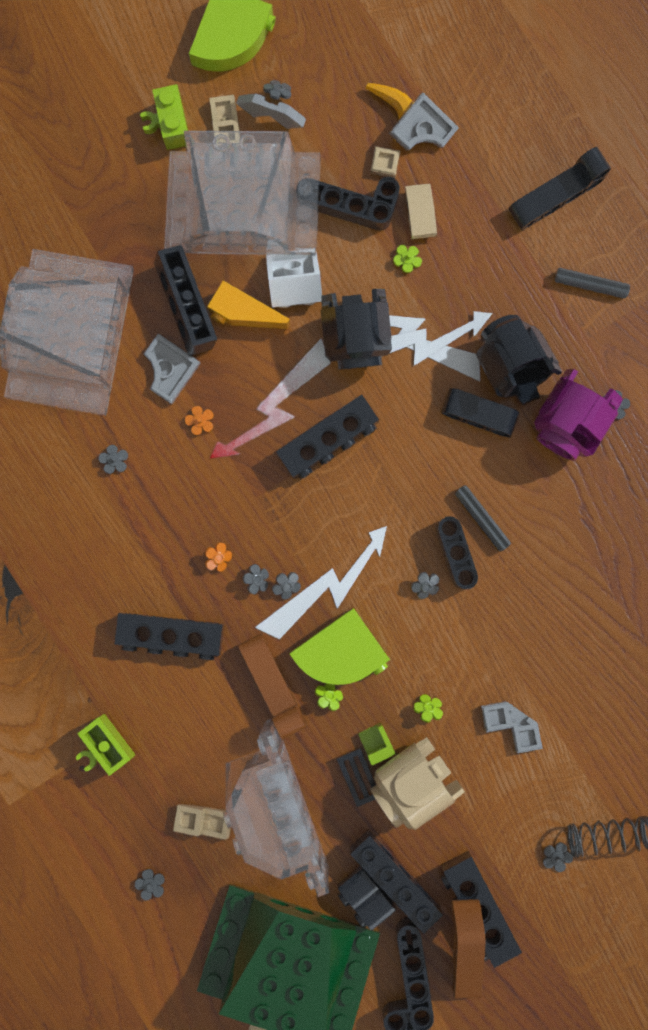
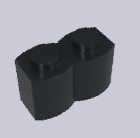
(366, 898)

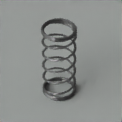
(577, 850)

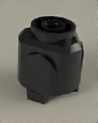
(356, 331)
(516, 358)

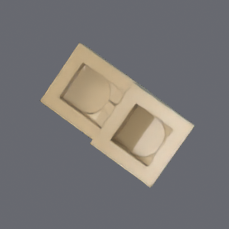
(224, 113)
(421, 211)
(201, 821)

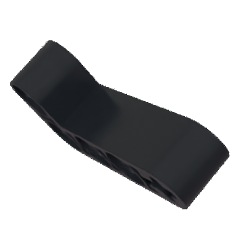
(561, 190)
(370, 205)
(411, 974)

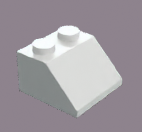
(293, 280)

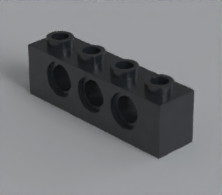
(185, 300)
(357, 410)
(129, 625)
(461, 869)
(396, 881)

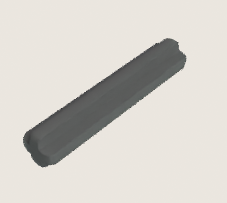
(592, 283)
(482, 518)

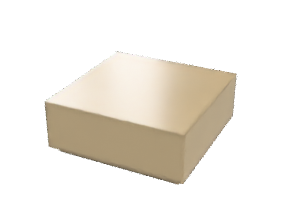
(385, 162)

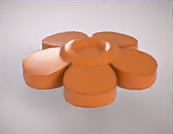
(200, 420)
(217, 557)

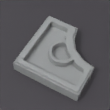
(423, 123)
(171, 368)

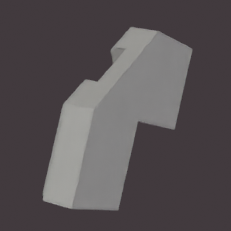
(283, 113)
(504, 716)

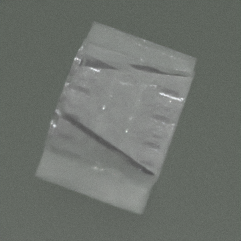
(241, 195)
(64, 330)
(272, 815)

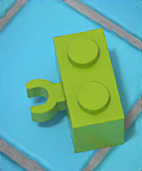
(169, 116)
(104, 745)

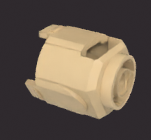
(412, 788)

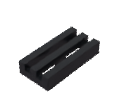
(349, 756)

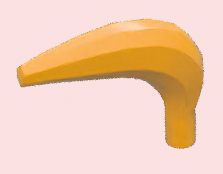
(393, 96)

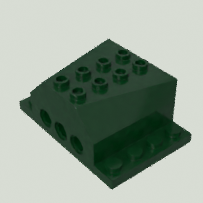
(286, 964)

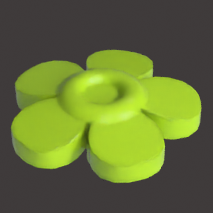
(407, 258)
(328, 697)
(428, 708)

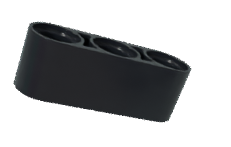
(480, 412)
(466, 562)

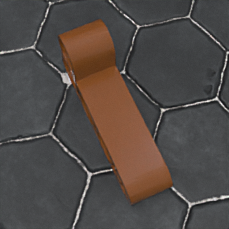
(273, 686)
(468, 948)

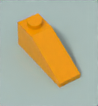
(240, 309)

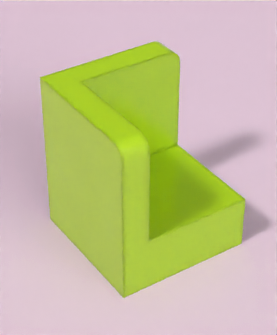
(376, 743)

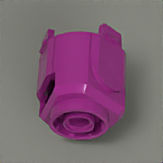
(575, 418)

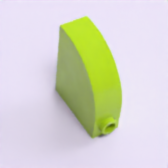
(231, 33)
(341, 652)

